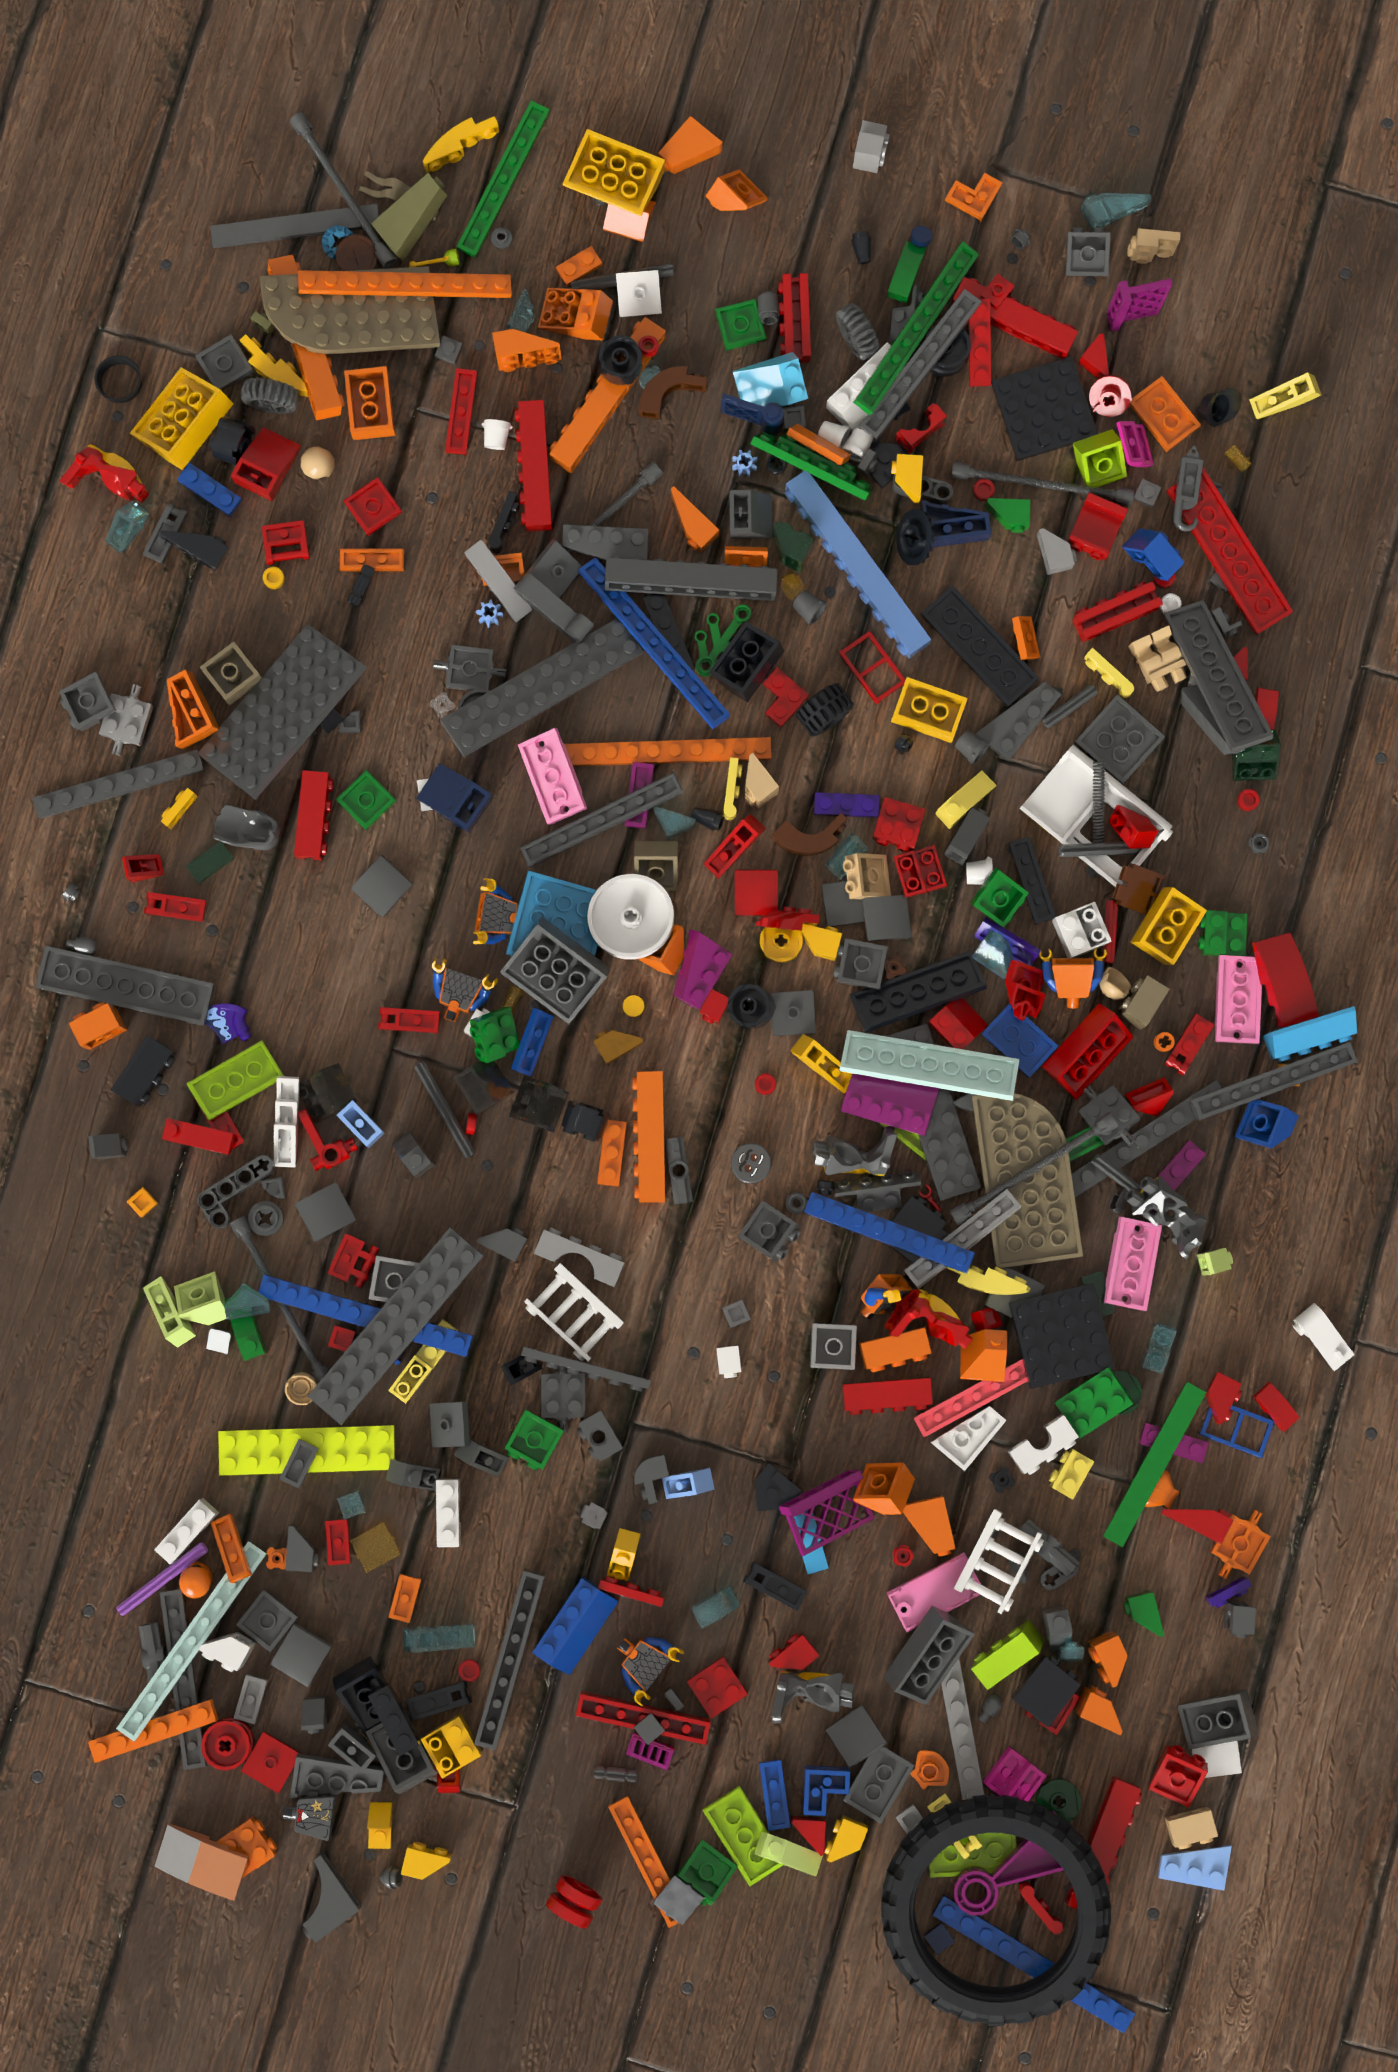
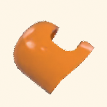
(196, 1581)

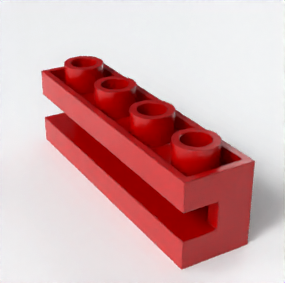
(795, 316)
(1116, 612)
(312, 815)
(887, 1394)

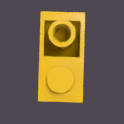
(821, 941)
(623, 1554)
(847, 1838)
(422, 1861)

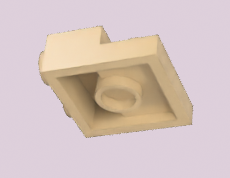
(1151, 242)
(866, 875)

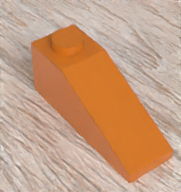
(696, 527)

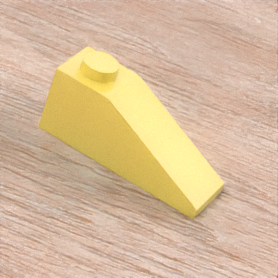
(1286, 396)
(964, 799)

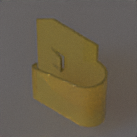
(791, 583)

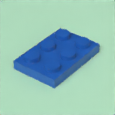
(1019, 1040)

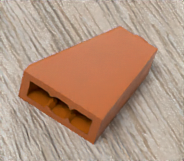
(689, 146)
(932, 1523)

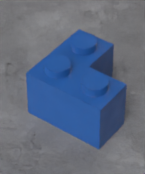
(1155, 552)
(819, 1782)

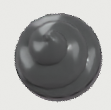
(391, 1877)

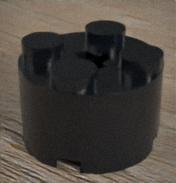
(620, 372)
(231, 440)
(739, 1008)
(585, 1120)

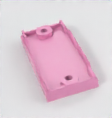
(552, 776)
(1237, 1000)
(1132, 1263)
(931, 1589)

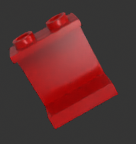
(1096, 527)

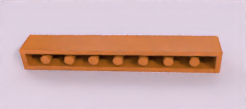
(313, 366)
(598, 407)

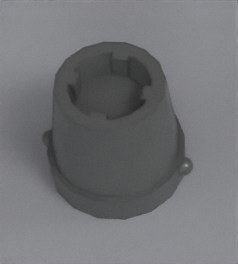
(809, 607)
(972, 746)

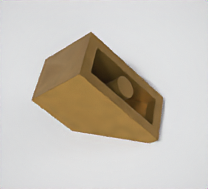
(615, 1044)

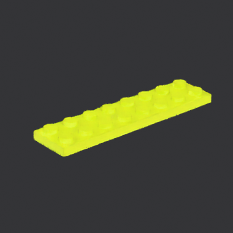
(339, 1449)

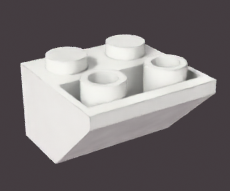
(1081, 930)
(230, 1650)

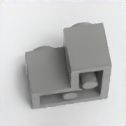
(871, 147)

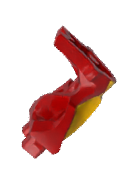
(114, 471)
(940, 1317)

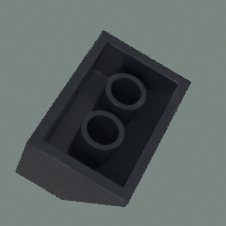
(747, 661)
(144, 1071)

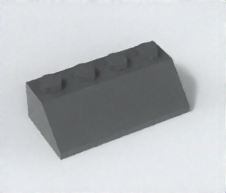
(928, 1655)

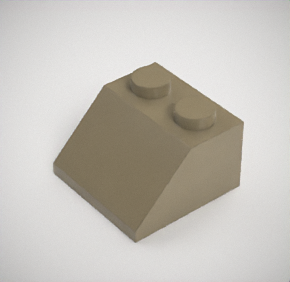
(658, 861)

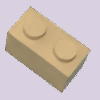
(1191, 1827)

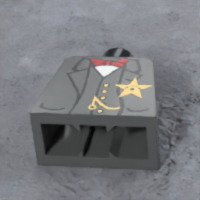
(313, 1815)

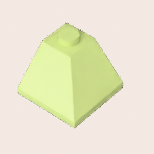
(201, 1300)

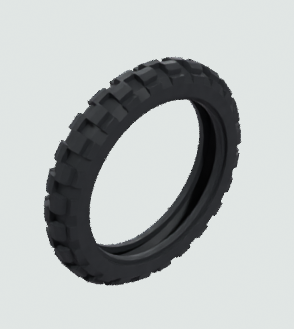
(987, 2003)

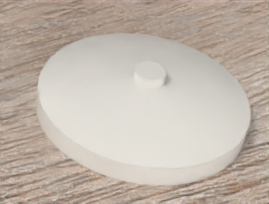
(630, 916)

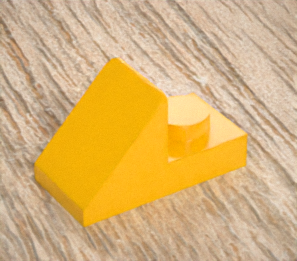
(380, 1825)

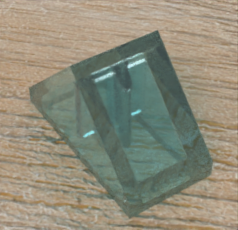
(673, 823)
(246, 1303)

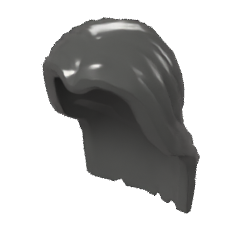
(246, 828)

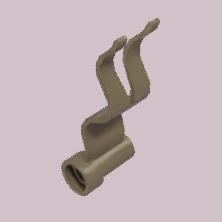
(398, 189)

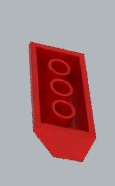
(1087, 1051)

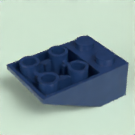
(455, 797)

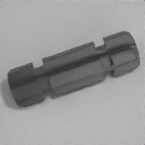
(615, 1774)

